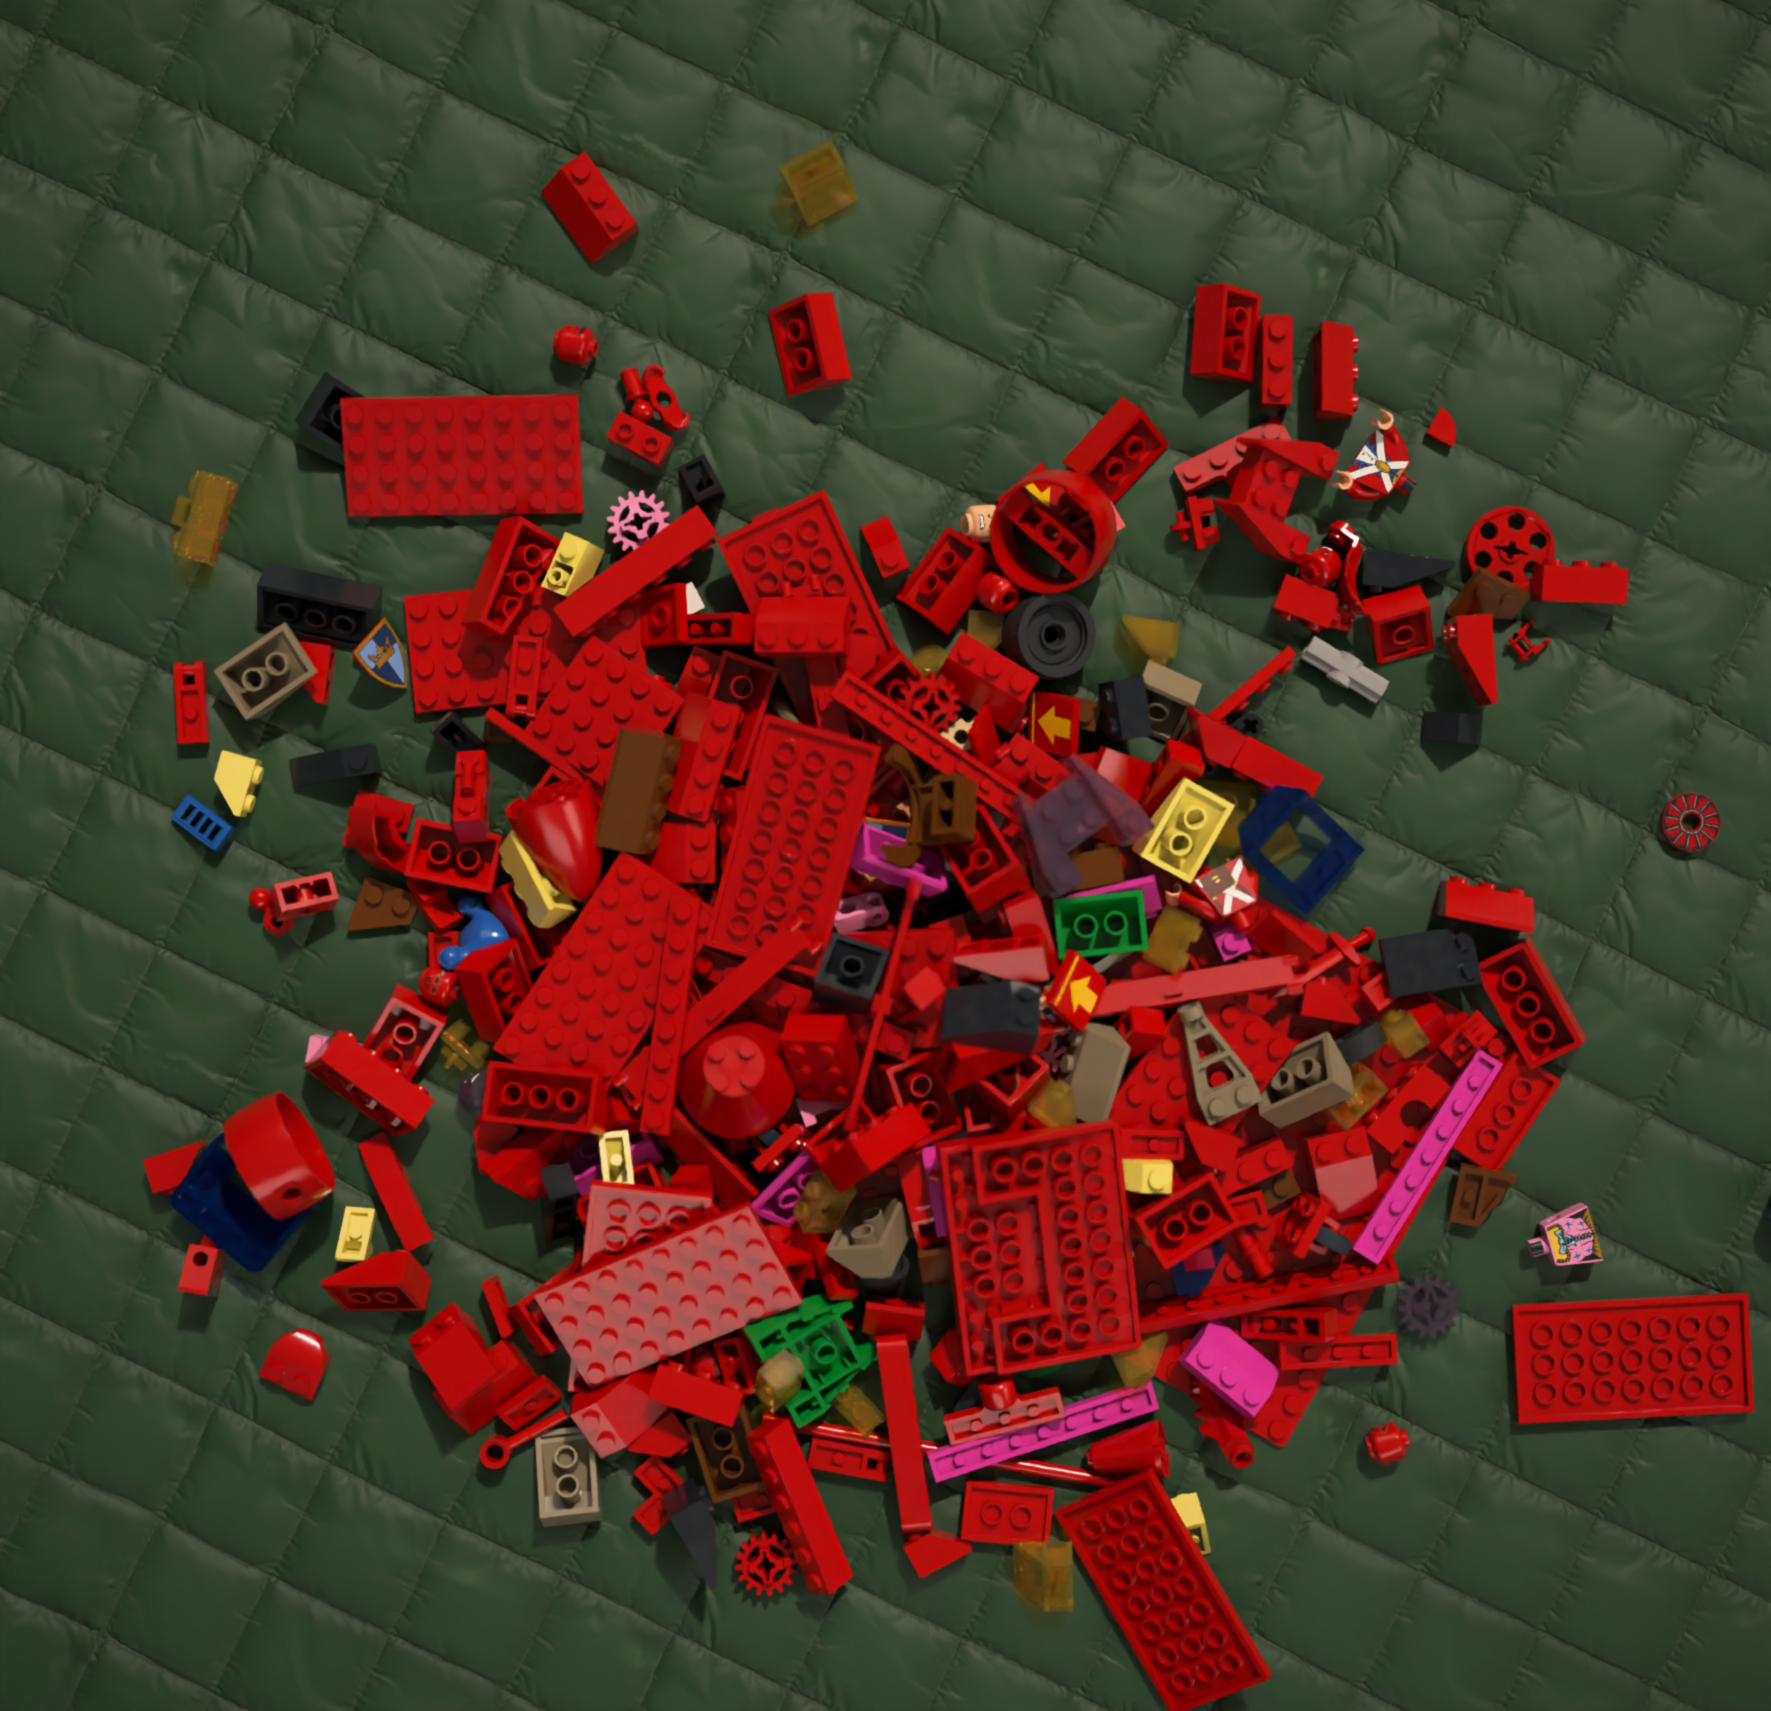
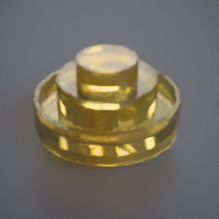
(929, 659)

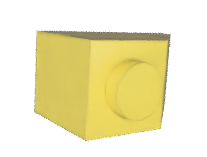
(616, 1157)
(1148, 1175)
(1192, 1516)

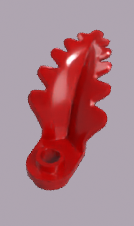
(1344, 536)
(1223, 1425)

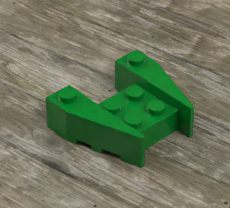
(823, 1345)

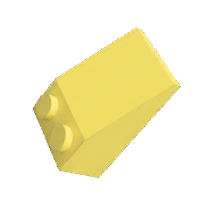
(1184, 829)

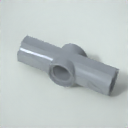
(1344, 669)

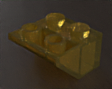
(819, 183)
(1171, 939)
(1044, 1574)

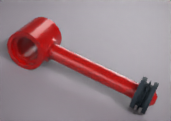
(523, 1436)

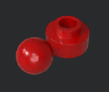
(260, 900)

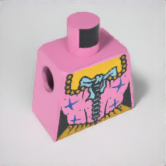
(1567, 1238)

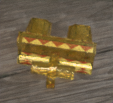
(454, 1038)
(858, 1410)

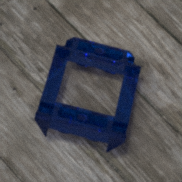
(1322, 871)

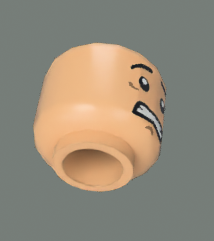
(976, 523)

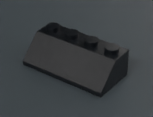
(317, 605)

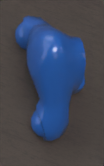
(479, 933)

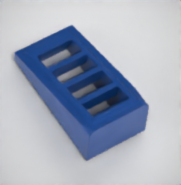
(222, 836)

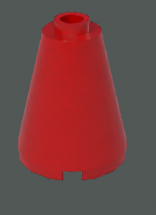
(1132, 1451)

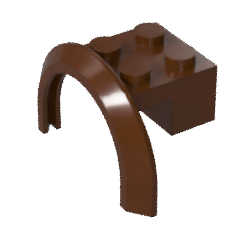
(940, 810)

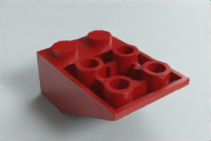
(917, 1197)

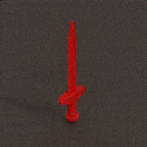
(1341, 950)

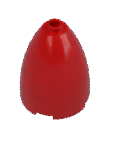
(560, 835)

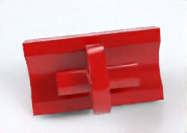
(1195, 510)
(1467, 1038)

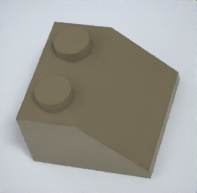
(1168, 699)

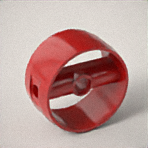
(1034, 519)
(279, 1155)

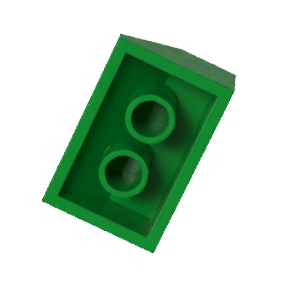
(1100, 924)

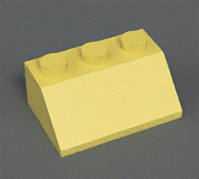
(544, 902)

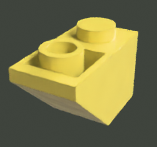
(572, 565)
(237, 779)

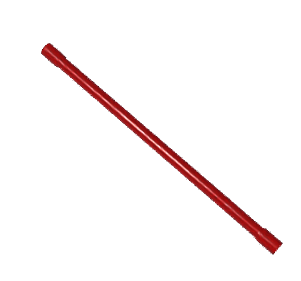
(1014, 1464)

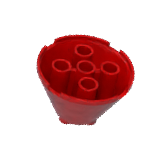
(736, 1080)

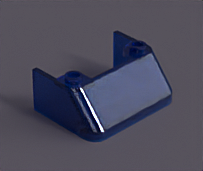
(229, 1214)

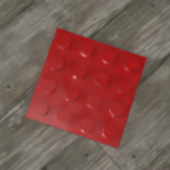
(594, 701)

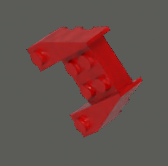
(1267, 488)

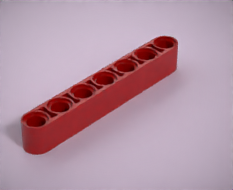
(904, 1432)

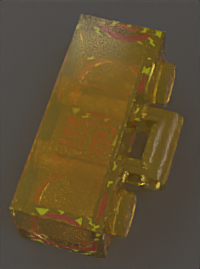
(207, 519)

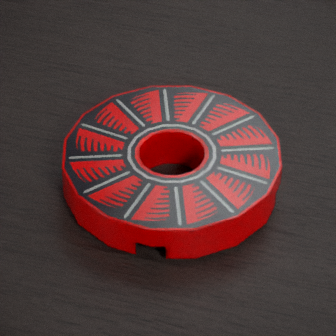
(1707, 821)

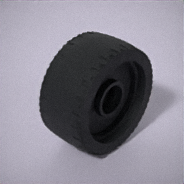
(1069, 632)

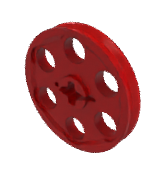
(1503, 537)

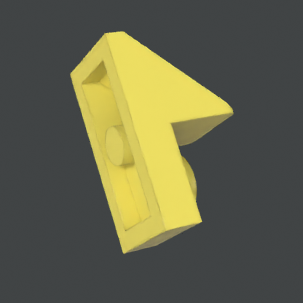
(356, 1235)

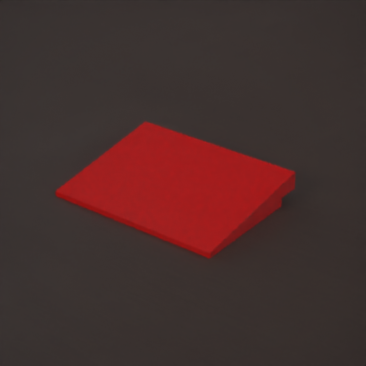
(1038, 1246)

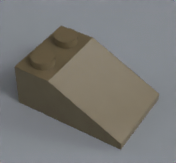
(266, 672)
(567, 1478)

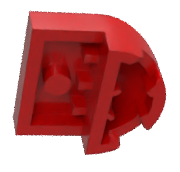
(297, 1362)

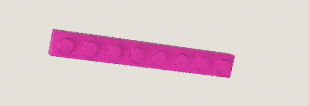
(1426, 1156)
(1080, 1419)

